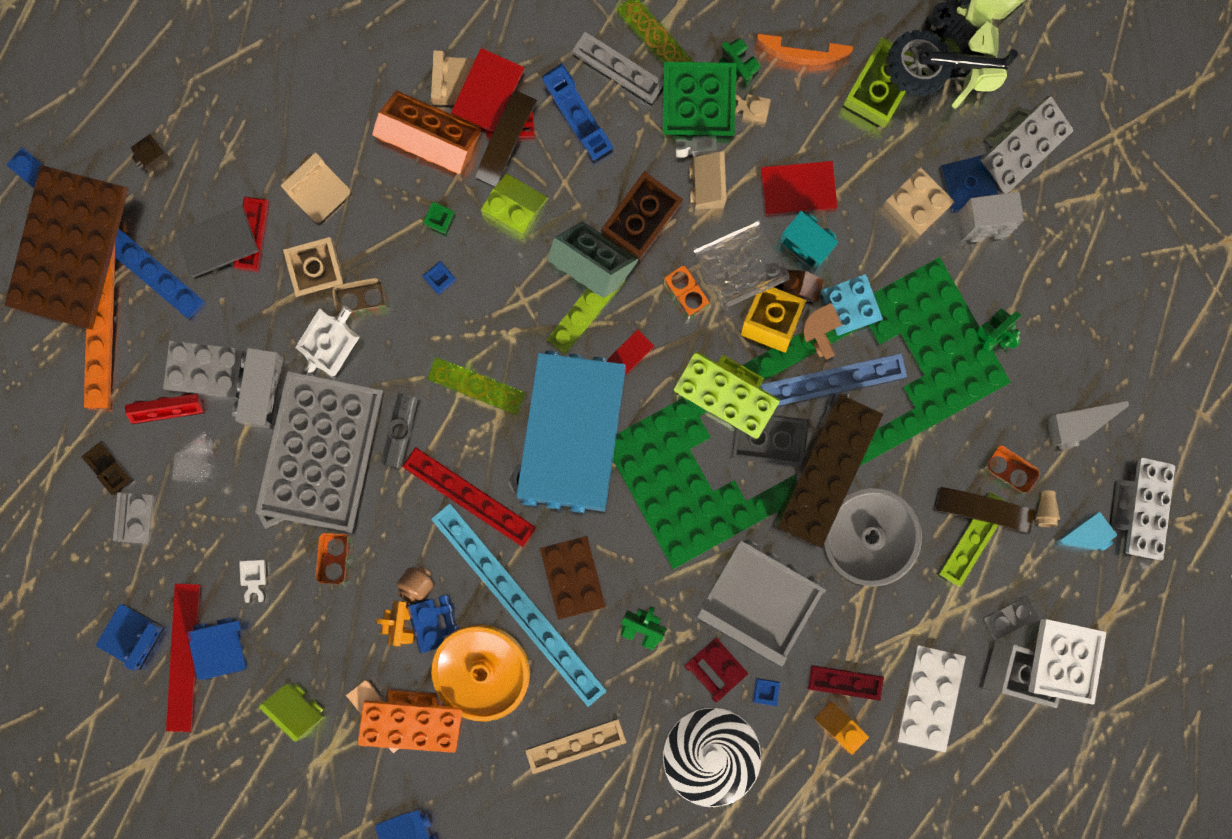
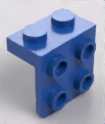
(216, 649)
(406, 826)

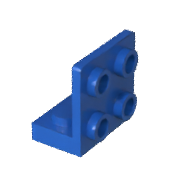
(129, 637)

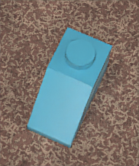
(1090, 534)

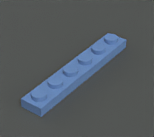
(837, 379)

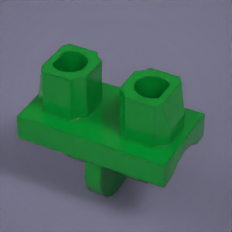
(734, 50)
(1004, 331)
(644, 623)

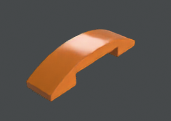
(772, 46)

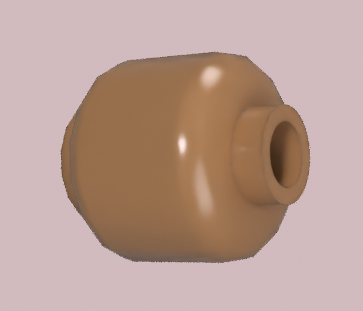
(414, 584)

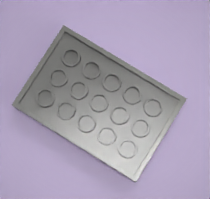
(319, 452)

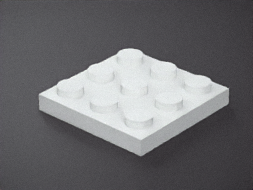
(1067, 661)

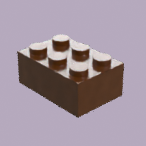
(642, 215)
(572, 577)

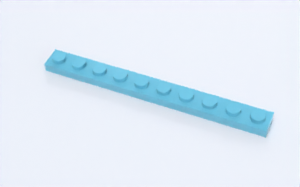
(519, 605)

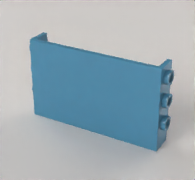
(571, 432)

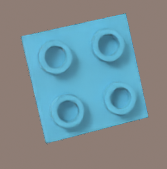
(853, 303)

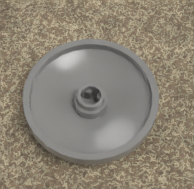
(874, 537)

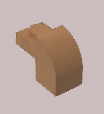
(818, 324)

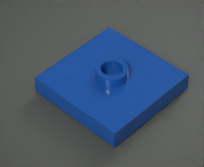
(967, 180)

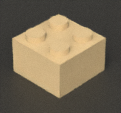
(918, 203)

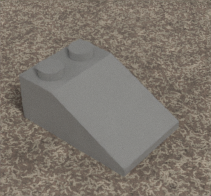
(1071, 427)
(1011, 673)

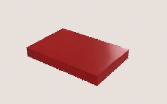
(487, 90)
(799, 188)

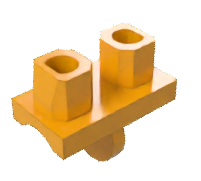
(397, 634)

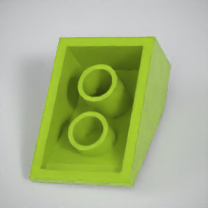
(293, 711)

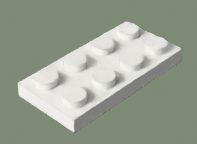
(931, 698)

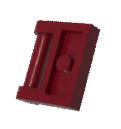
(722, 663)

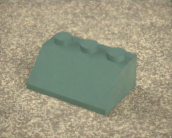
(591, 258)

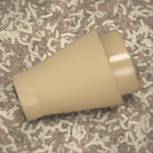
(1048, 510)

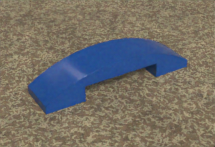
(577, 113)

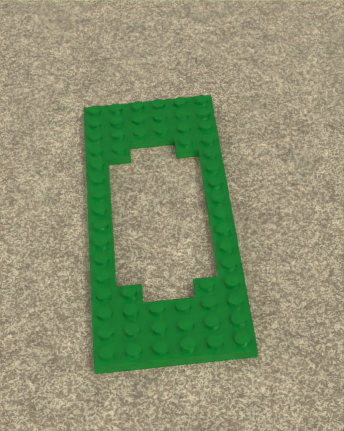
(674, 491)

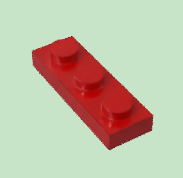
(164, 408)

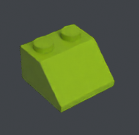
(513, 205)

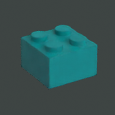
(808, 240)

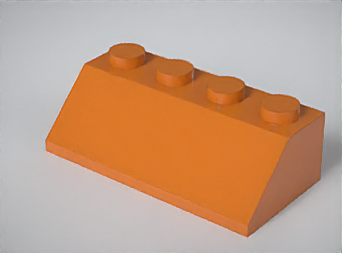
(427, 131)

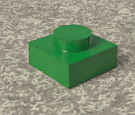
(438, 217)

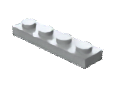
(618, 67)

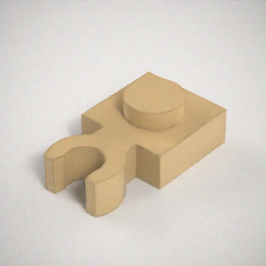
(754, 108)

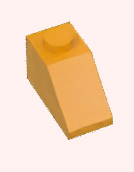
(841, 727)

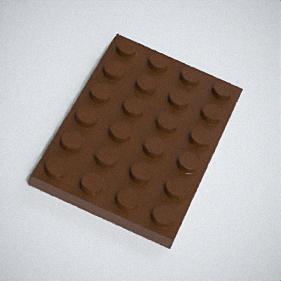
(66, 247)

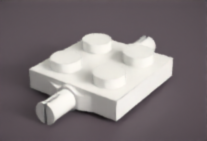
(327, 341)

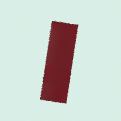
(845, 682)

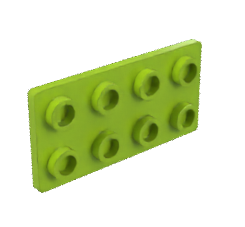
(728, 392)

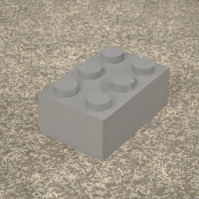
(991, 216)
(203, 370)
(258, 388)

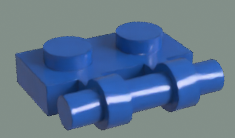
(426, 625)

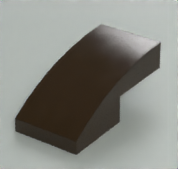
(106, 468)

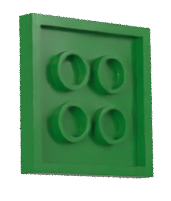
(699, 98)

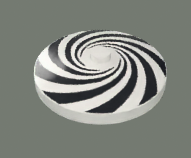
(711, 757)

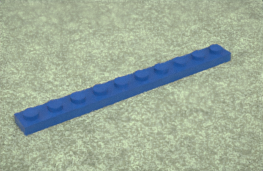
(127, 251)

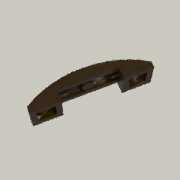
(505, 138)
(985, 509)

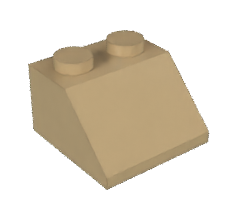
(709, 181)
(313, 266)

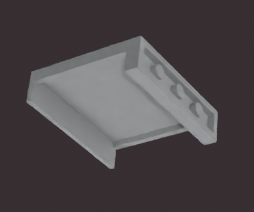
(761, 602)

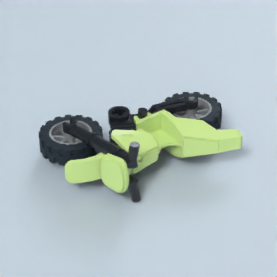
(958, 49)

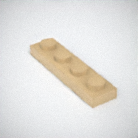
(575, 746)

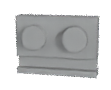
(133, 518)

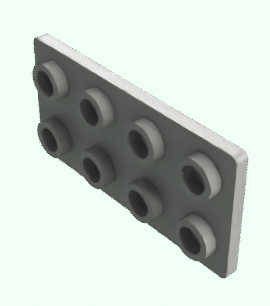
(1024, 142)
(1144, 508)

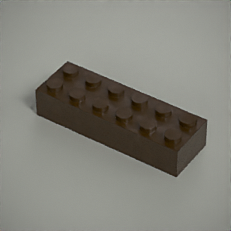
(828, 470)

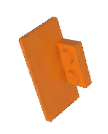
(409, 722)

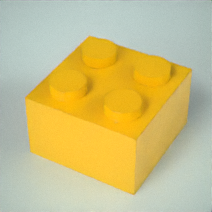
(773, 318)

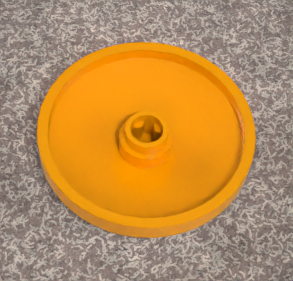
(481, 672)

